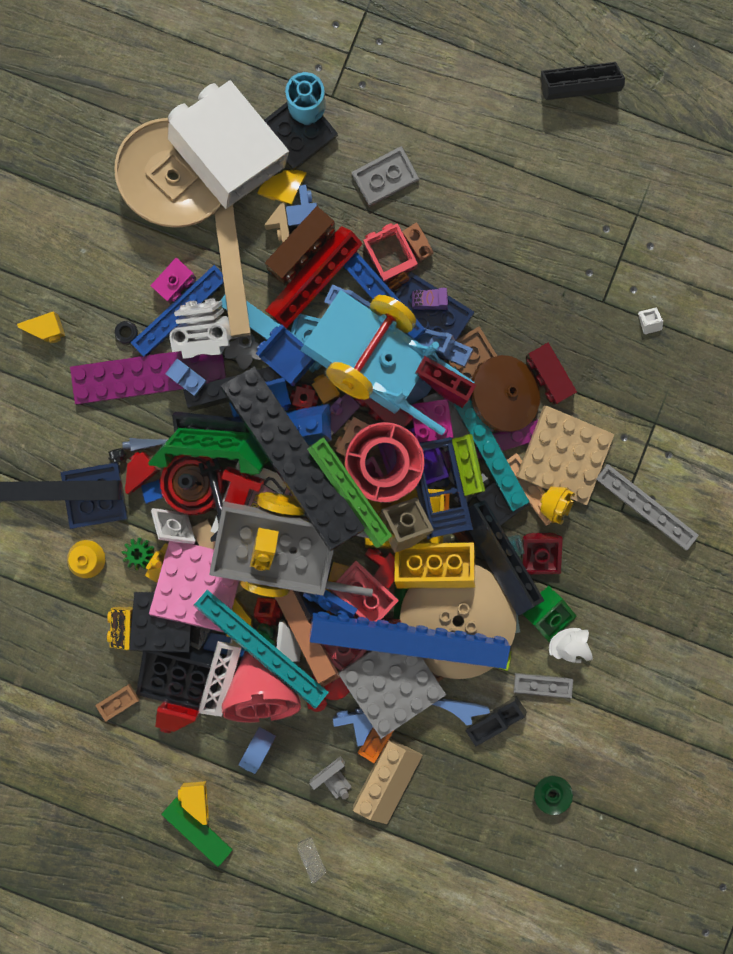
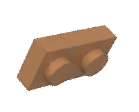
(117, 702)

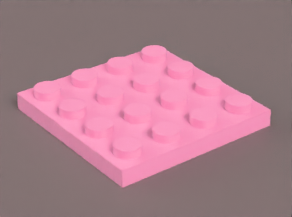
(184, 581)

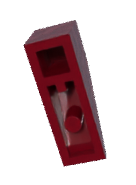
(445, 382)

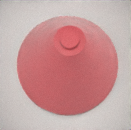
(258, 694)

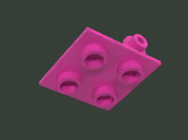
(438, 412)

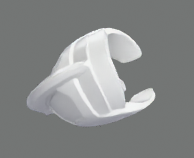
(569, 644)

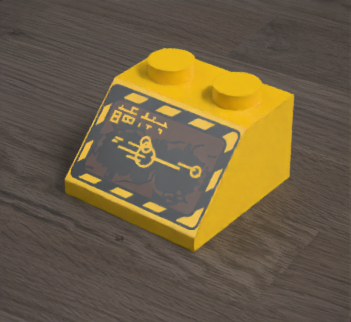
(120, 627)

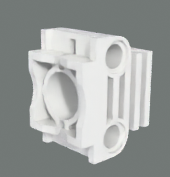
(200, 329)

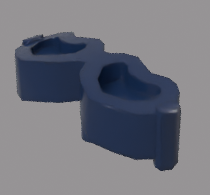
(440, 483)

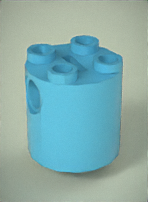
(305, 97)

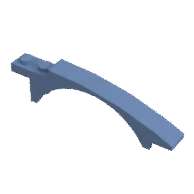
(448, 347)
(362, 726)

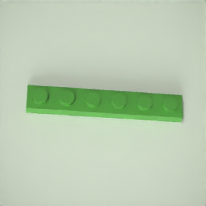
(349, 491)

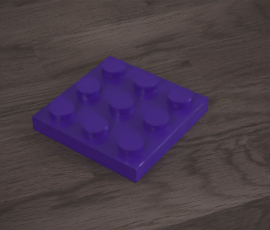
(434, 462)

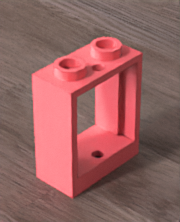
(386, 232)

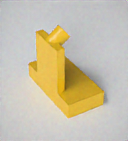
(155, 565)

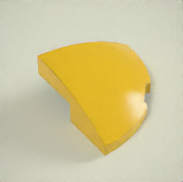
(283, 186)

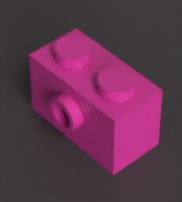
(173, 281)

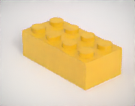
(436, 566)

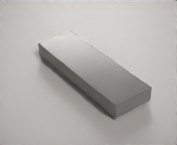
(543, 685)

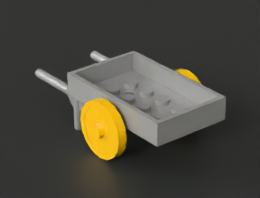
(295, 570)

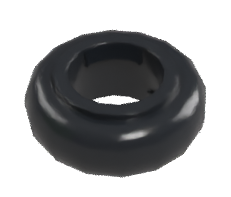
(134, 332)

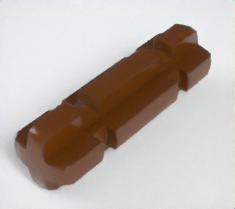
(397, 282)

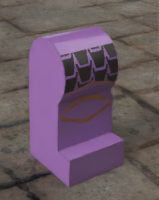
(430, 299)

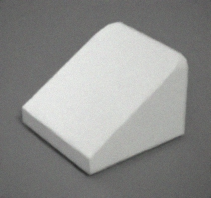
(650, 320)

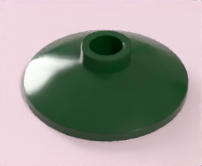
(558, 803)

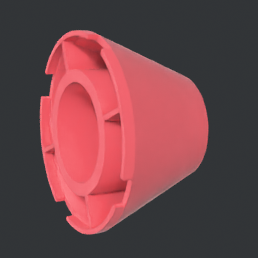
(404, 475)

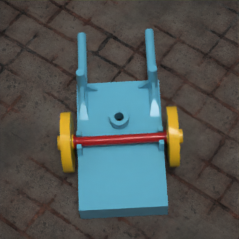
(354, 349)

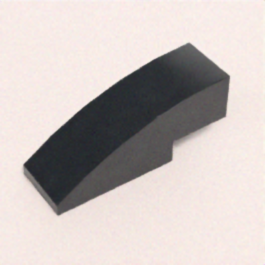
(496, 721)

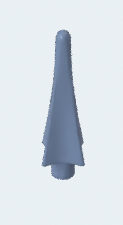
(138, 444)

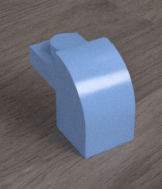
(298, 213)
(186, 377)
(257, 750)

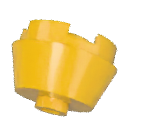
(556, 503)
(86, 559)

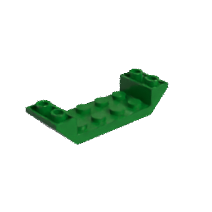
(213, 445)

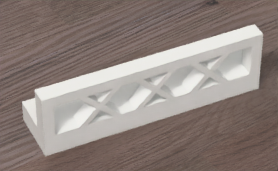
(229, 665)

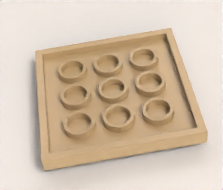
(565, 454)

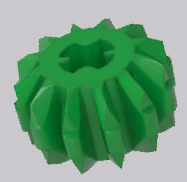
(142, 549)

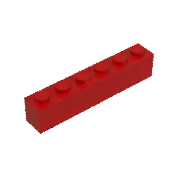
(314, 276)

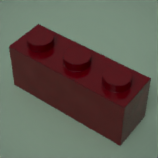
(550, 374)

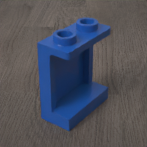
(284, 355)

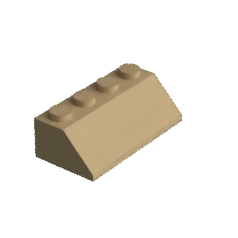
(387, 782)

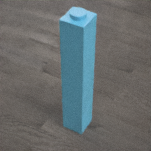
(264, 325)

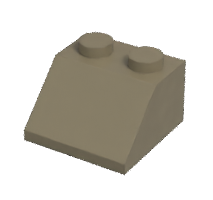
(406, 524)

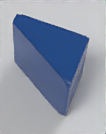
(152, 491)

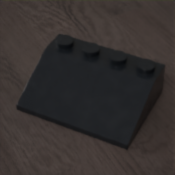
(177, 677)

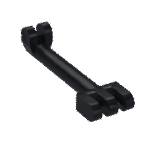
(210, 472)

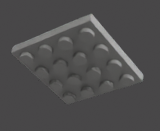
(391, 688)

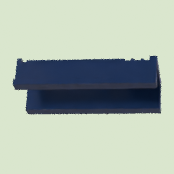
(450, 520)

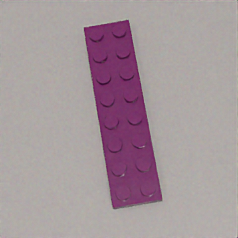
(138, 376)

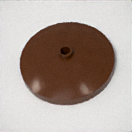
(505, 394)

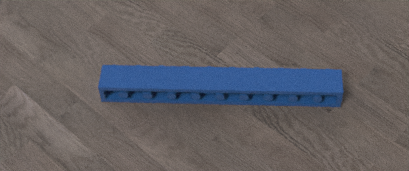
(409, 640)

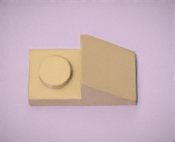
(279, 220)

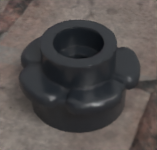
(116, 455)

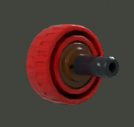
(186, 488)

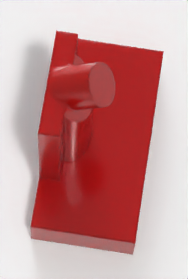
(240, 485)

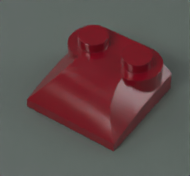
(542, 553)

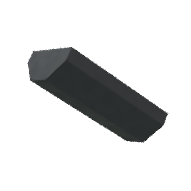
(582, 81)

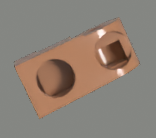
(417, 242)

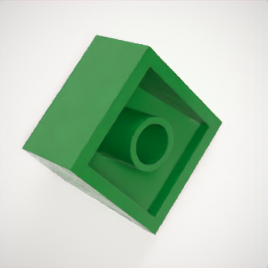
(550, 615)

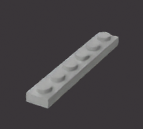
(646, 507)

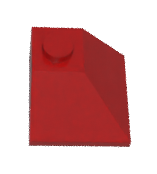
(174, 717)

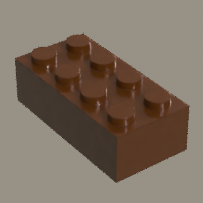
(300, 246)

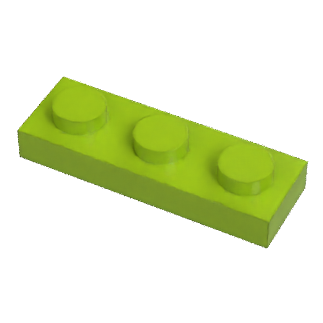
(468, 465)

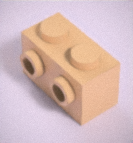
(351, 428)

